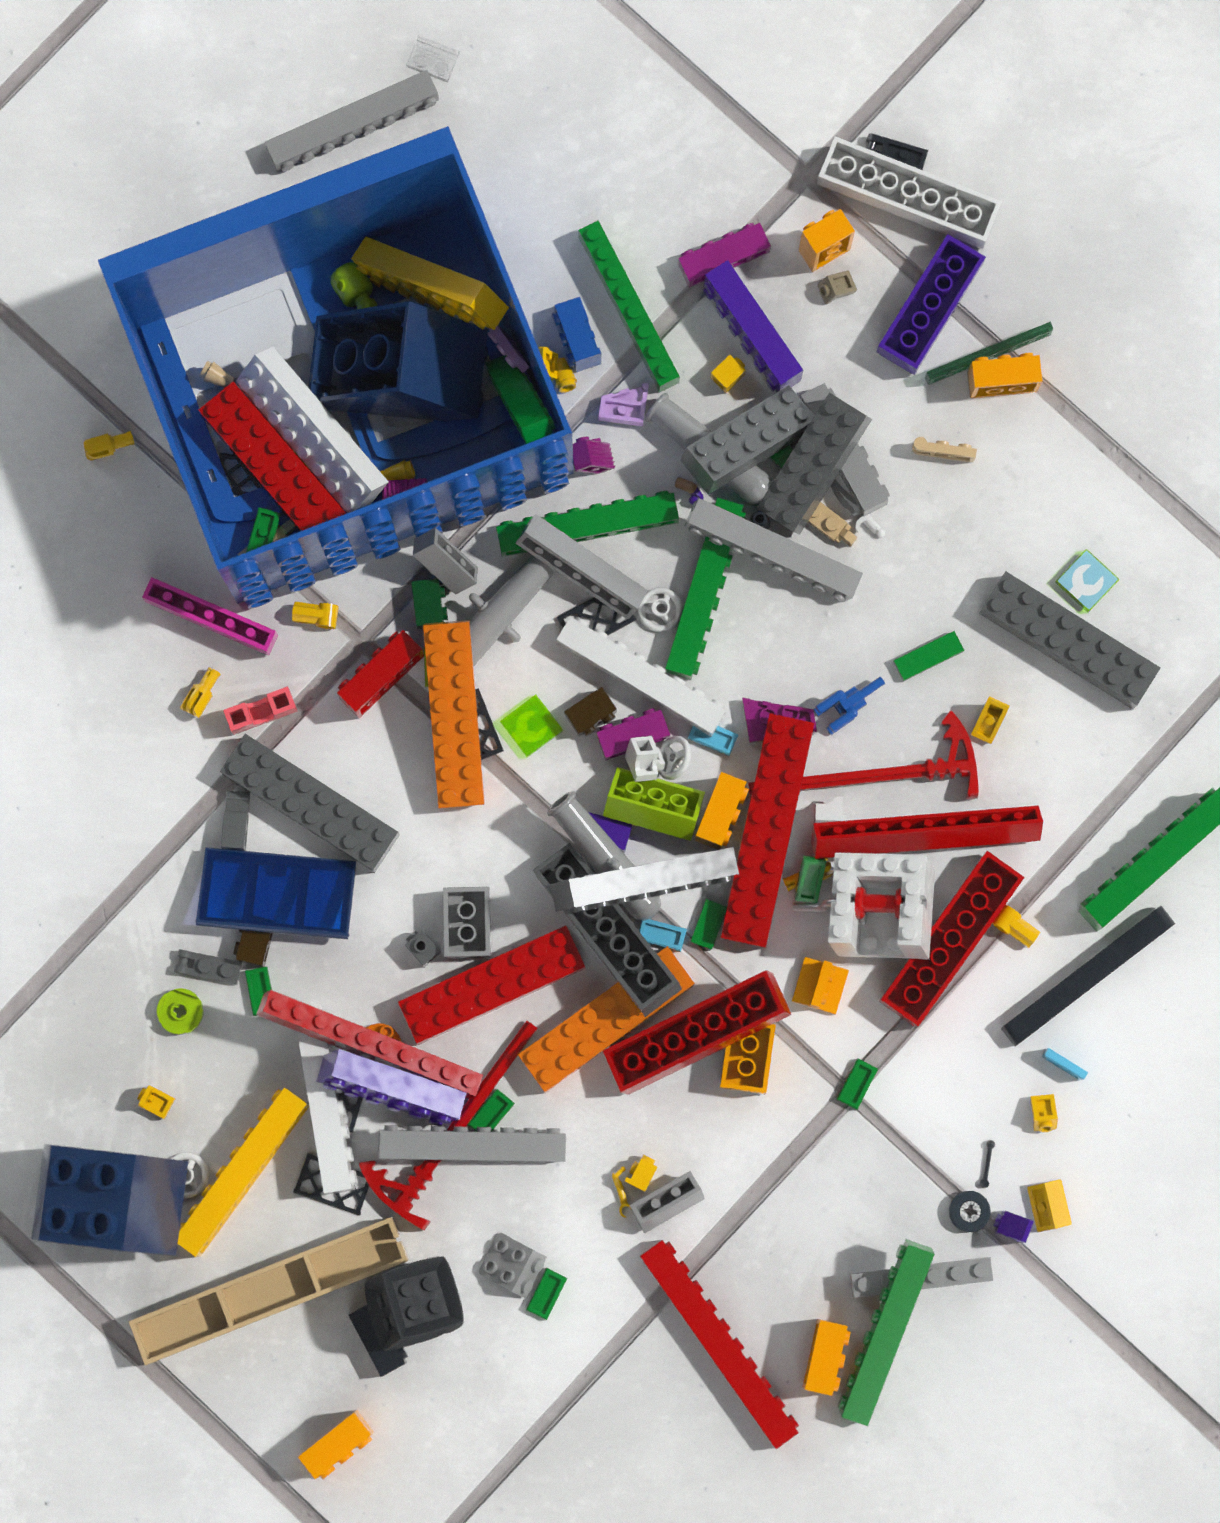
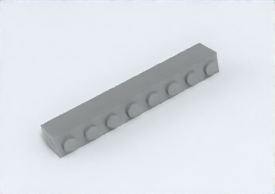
(352, 121)
(773, 549)
(472, 1145)

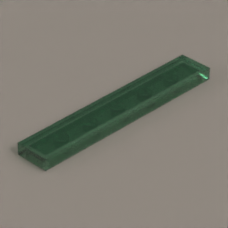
(991, 352)

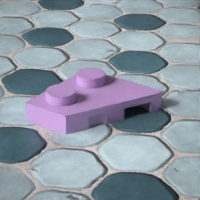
(625, 406)

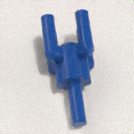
(847, 704)

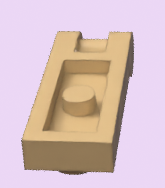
(942, 449)

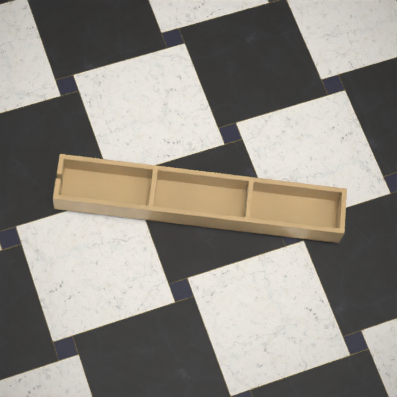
(268, 1291)

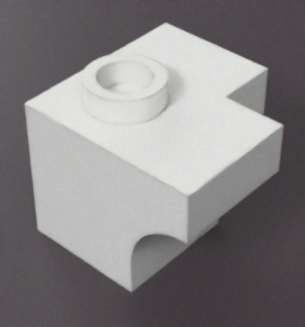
(644, 758)
(830, 811)

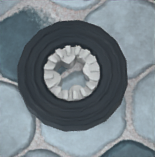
(961, 1202)

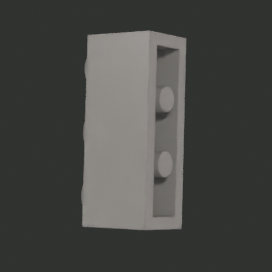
(445, 561)
(667, 1202)

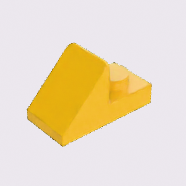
(990, 720)

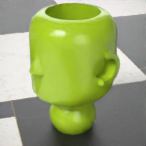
(352, 286)

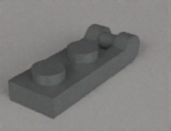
(209, 967)

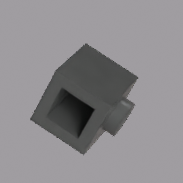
(422, 947)

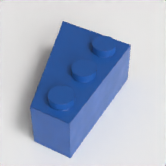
(577, 334)

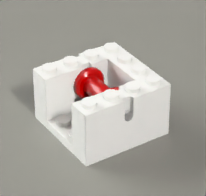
(898, 900)

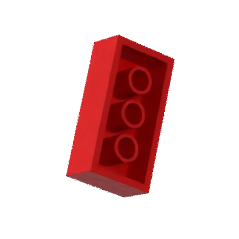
(380, 674)

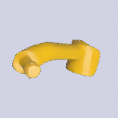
(620, 1189)

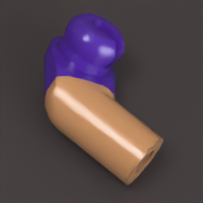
(689, 487)

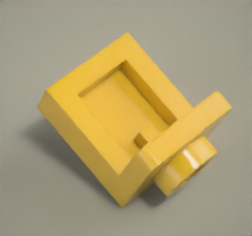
(155, 1101)

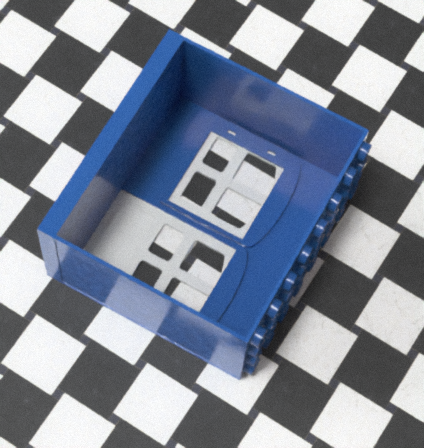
(259, 283)

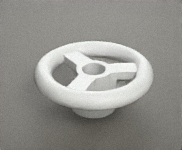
(670, 624)
(676, 760)
(193, 1158)

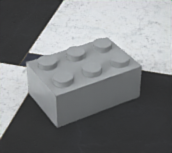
(467, 922)

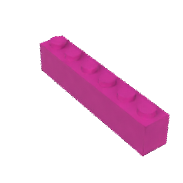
(210, 616)

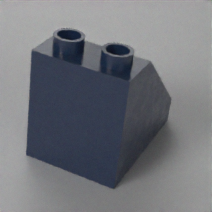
(399, 363)

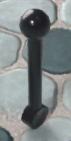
(984, 1183)

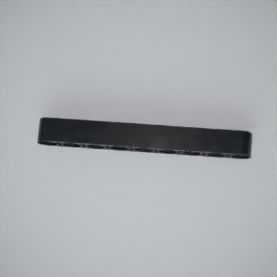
(1088, 976)

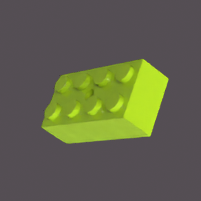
(654, 804)

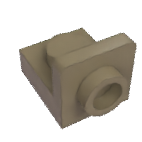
(836, 286)

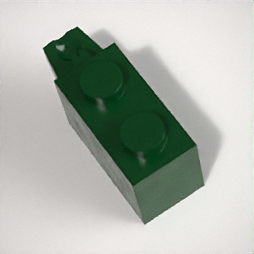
(428, 602)

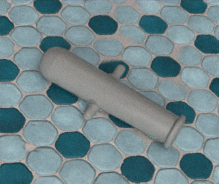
(686, 430)
(498, 613)
(598, 848)

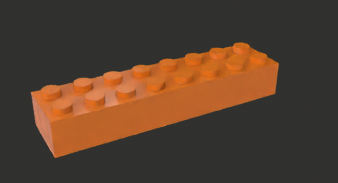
(454, 714)
(592, 1030)

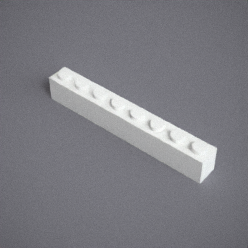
(640, 676)

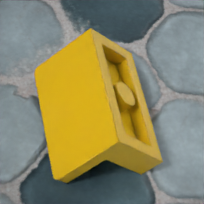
(1049, 1205)

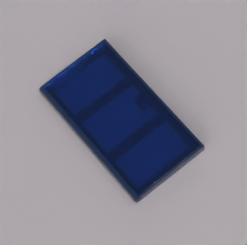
(276, 893)

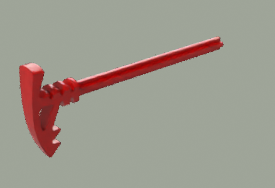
(964, 767)
(423, 1173)

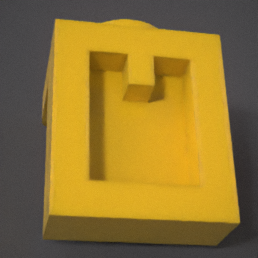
(550, 360)
(1044, 1113)

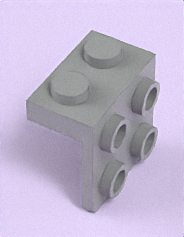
(512, 1265)

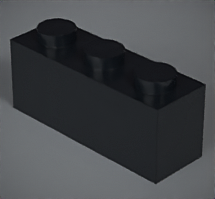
(383, 1360)

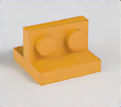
(820, 985)

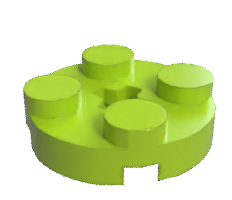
(185, 1023)

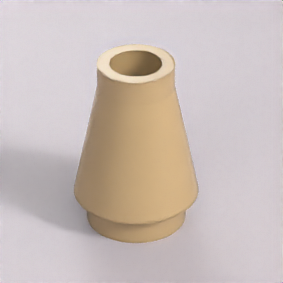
(215, 375)

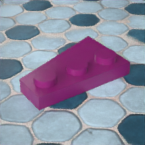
(758, 713)

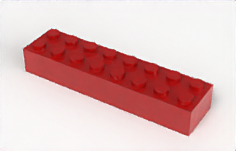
(269, 459)
(952, 939)
(491, 985)
(697, 1032)

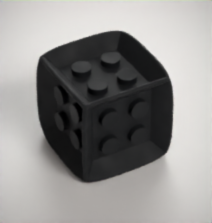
(414, 1303)

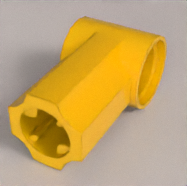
(320, 615)
(1011, 923)

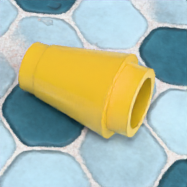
(565, 378)
(399, 471)

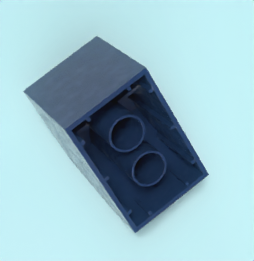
(109, 1200)

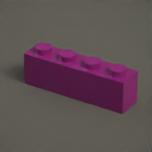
(736, 248)

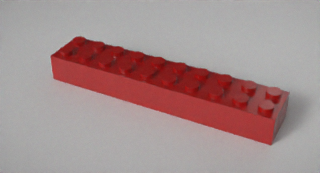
(767, 830)

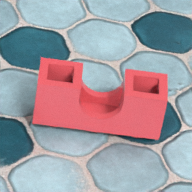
(250, 715)

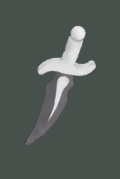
(848, 502)

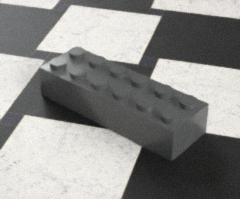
(747, 440)
(814, 463)

